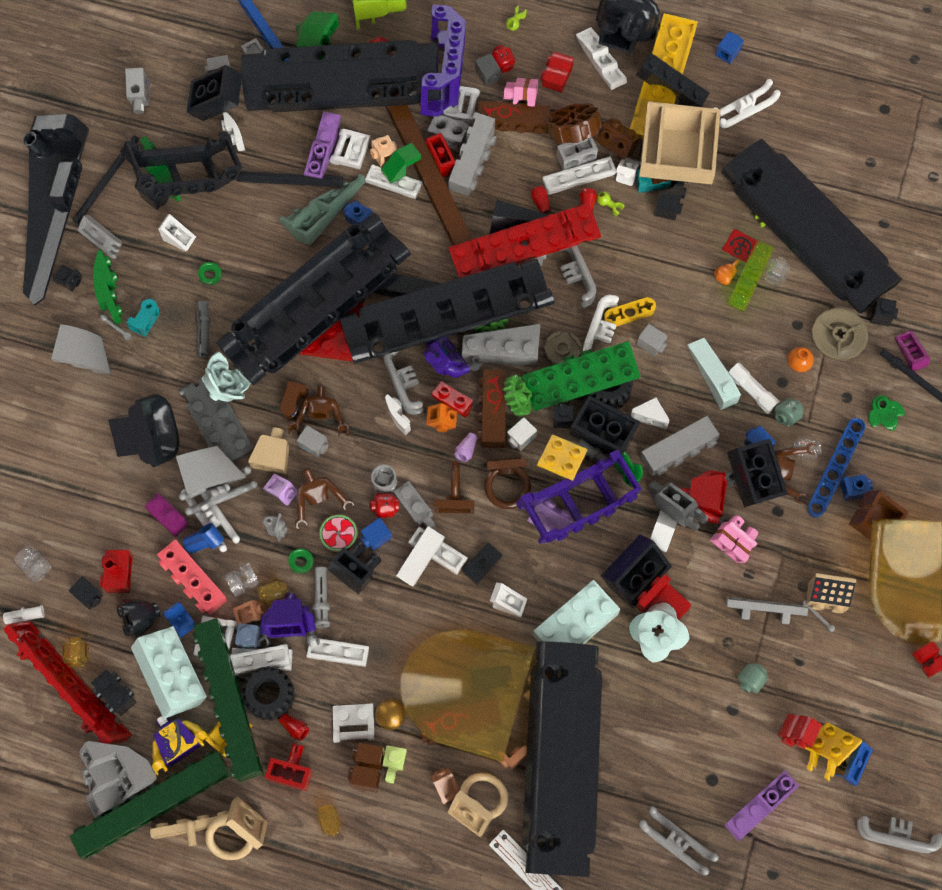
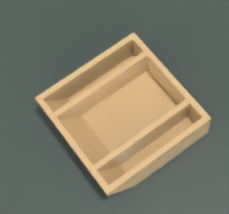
(680, 143)

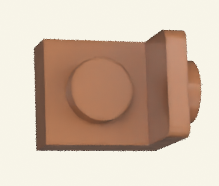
(249, 612)
(516, 758)
(445, 784)

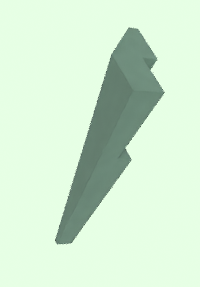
(314, 218)

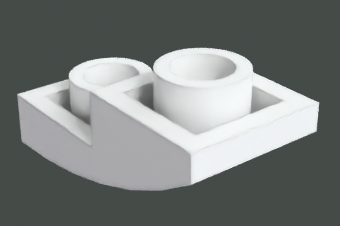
(233, 131)
(395, 410)

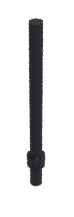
(101, 185)
(896, 363)

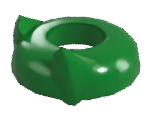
(209, 266)
(304, 554)

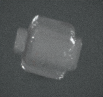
(776, 271)
(802, 441)

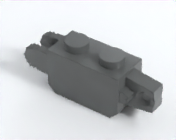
(677, 505)

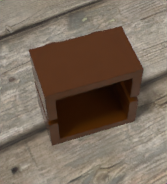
(875, 506)
(368, 762)

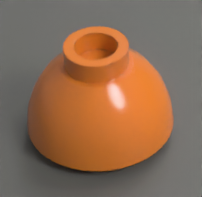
(800, 359)

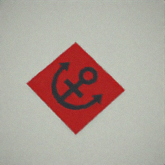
(739, 245)

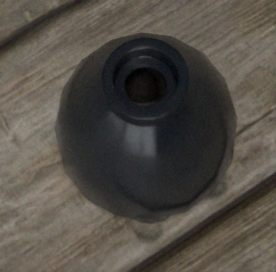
(137, 616)

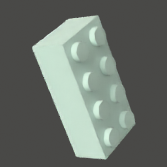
(579, 617)
(168, 672)

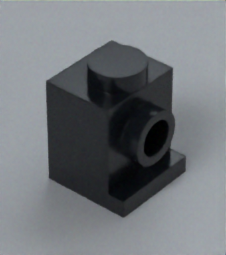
(563, 416)

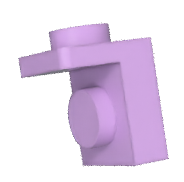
(281, 489)

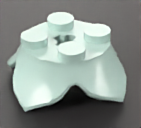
(222, 382)
(658, 647)

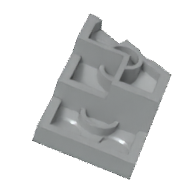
(80, 349)
(207, 469)

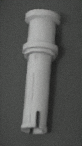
(321, 606)

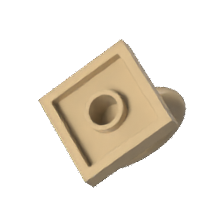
(470, 811)
(245, 823)

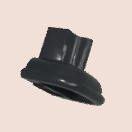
(626, 23)
(147, 431)

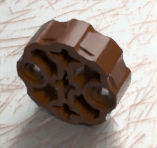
(574, 123)

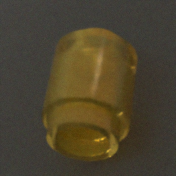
(329, 820)

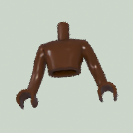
(319, 408)
(787, 465)
(316, 491)

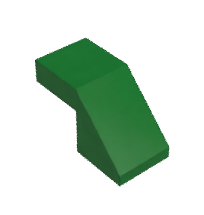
(396, 166)

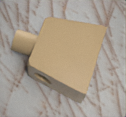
(271, 453)

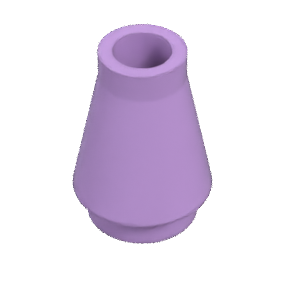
(466, 448)

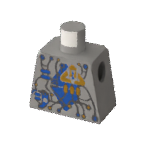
(137, 89)

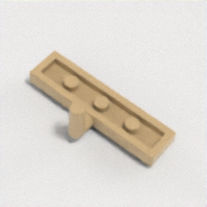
(185, 826)

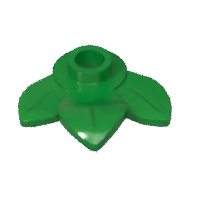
(887, 415)
(636, 469)

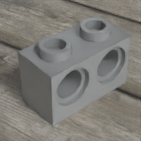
(450, 127)
(576, 154)

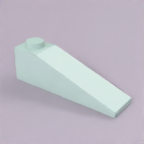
(715, 374)

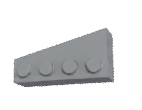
(473, 154)
(506, 346)

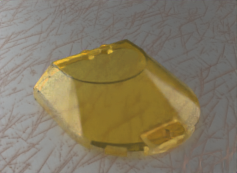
(907, 577)
(466, 689)

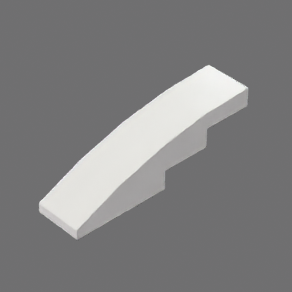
(601, 58)

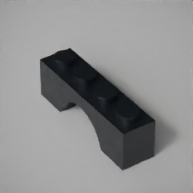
(658, 72)
(669, 201)

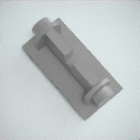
(275, 526)

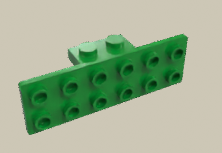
(582, 375)

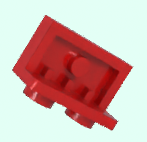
(453, 399)

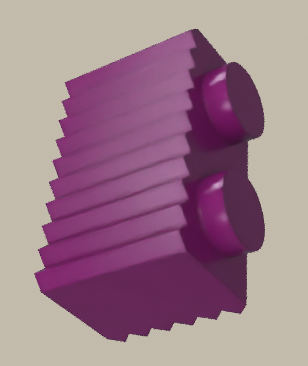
(166, 515)

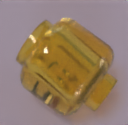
(272, 590)
(75, 652)

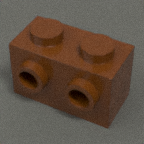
(618, 138)

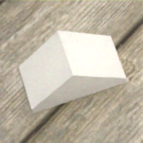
(176, 233)
(651, 414)
(663, 531)

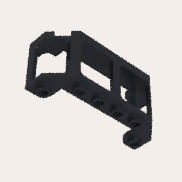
(172, 156)

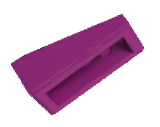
(918, 360)

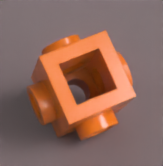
(441, 417)

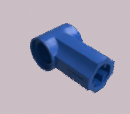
(206, 537)

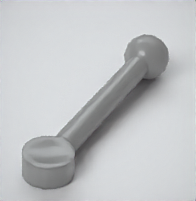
(127, 336)
(830, 627)

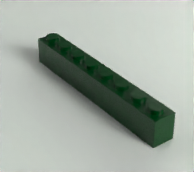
(228, 700)
(150, 805)

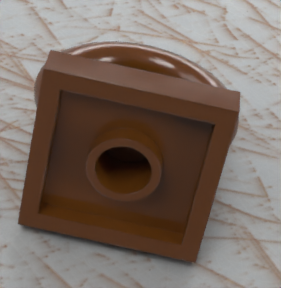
(501, 467)
(454, 503)

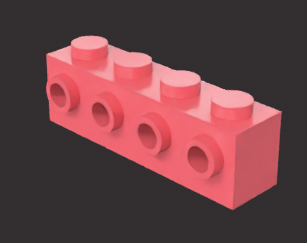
(192, 577)

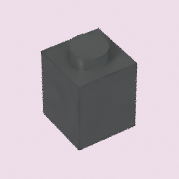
(488, 69)

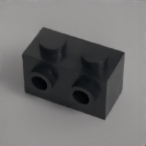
(118, 698)

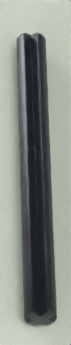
(290, 179)

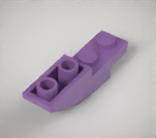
(323, 145)
(761, 805)

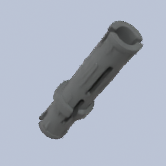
(203, 328)

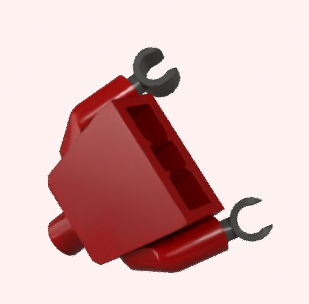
(710, 494)

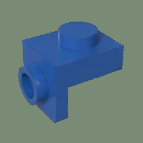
(179, 619)

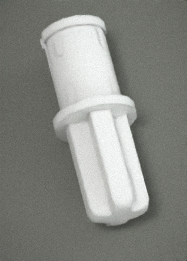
(23, 615)

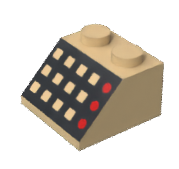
(830, 592)

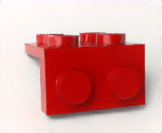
(663, 593)

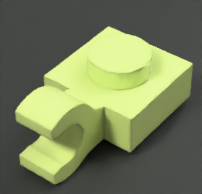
(393, 760)

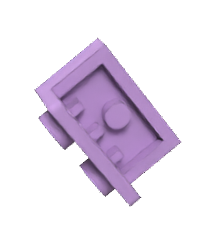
(552, 516)

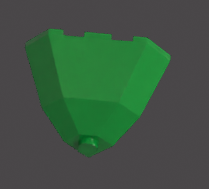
(316, 29)

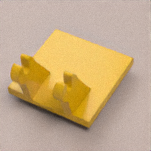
(562, 457)
(833, 745)

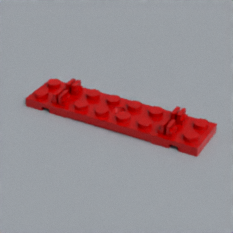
(543, 237)
(67, 683)

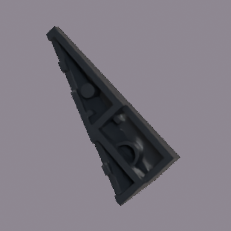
(510, 215)

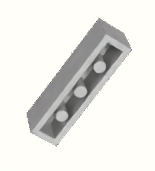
(679, 446)

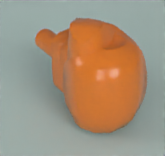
(725, 273)

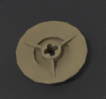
(846, 324)

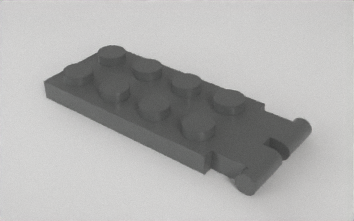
(217, 422)

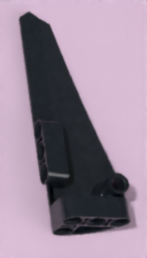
(54, 173)

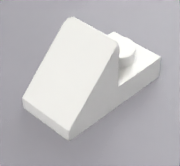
(627, 171)
(508, 600)

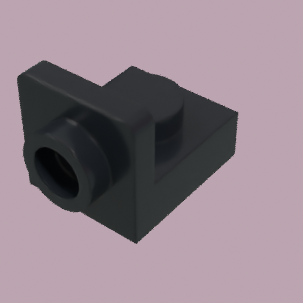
(67, 277)

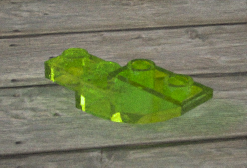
(750, 276)

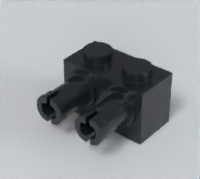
(351, 570)

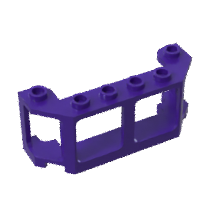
(450, 78)
(561, 489)

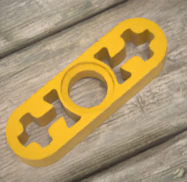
(632, 305)

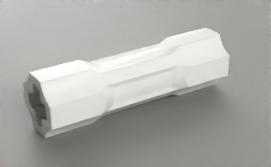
(764, 398)

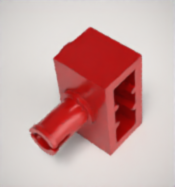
(117, 571)
(290, 772)

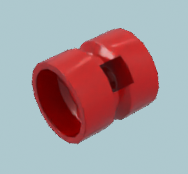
(925, 653)

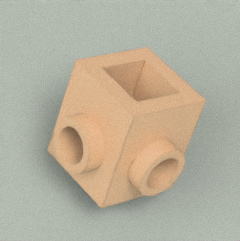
(382, 149)

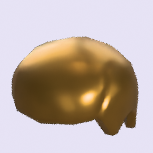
(390, 714)

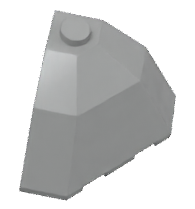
(113, 775)

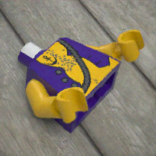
(175, 742)

